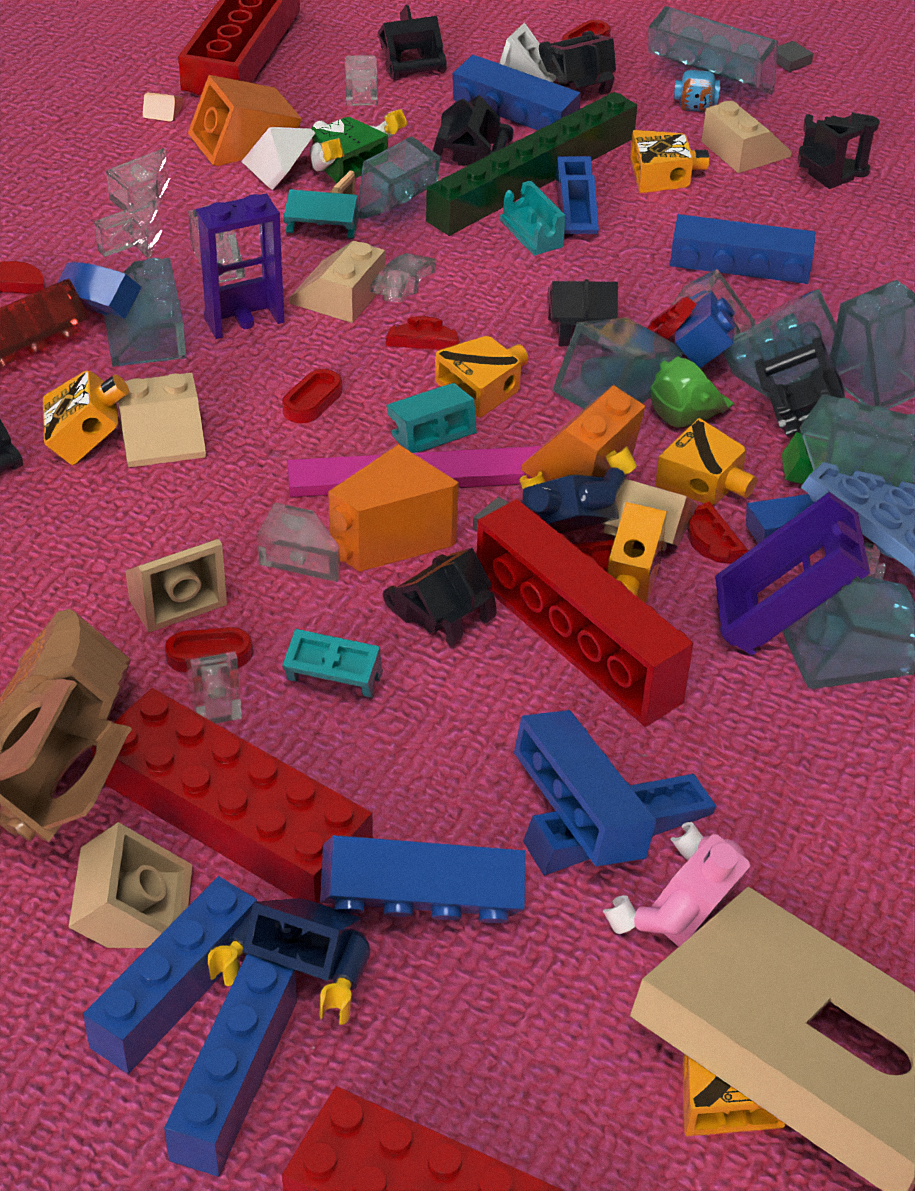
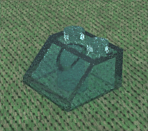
(396, 176)

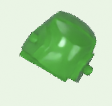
(685, 394)

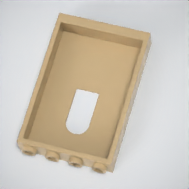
(742, 1009)

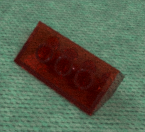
(38, 318)

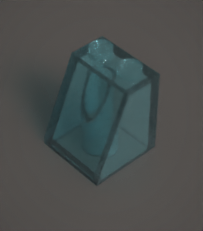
(877, 345)
(609, 355)
(856, 635)

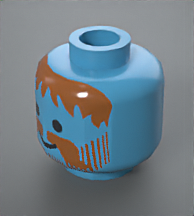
(697, 90)

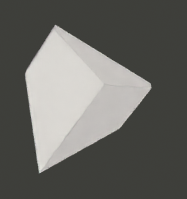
(522, 54)
(277, 153)

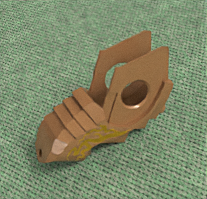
(50, 717)

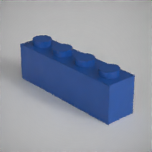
(514, 93)
(743, 248)
(584, 788)
(422, 877)
(165, 978)
(231, 1066)

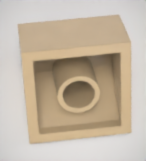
(740, 138)
(342, 282)
(161, 420)
(678, 508)
(178, 585)
(127, 889)

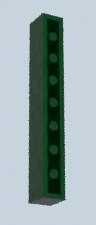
(481, 186)

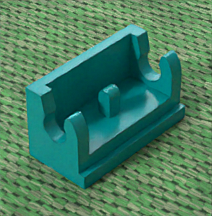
(321, 209)
(534, 219)
(433, 418)
(333, 660)

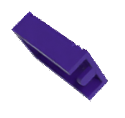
(249, 295)
(823, 523)

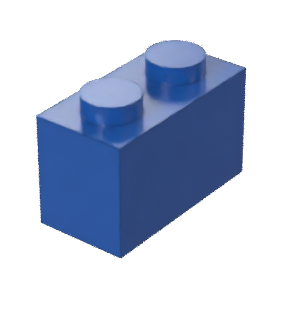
(707, 330)

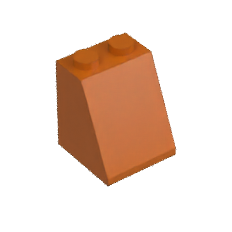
(235, 117)
(586, 439)
(393, 511)

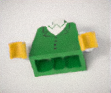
(349, 143)

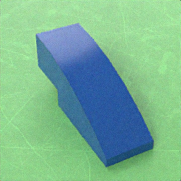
(577, 194)
(102, 288)

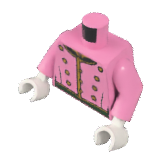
(692, 894)

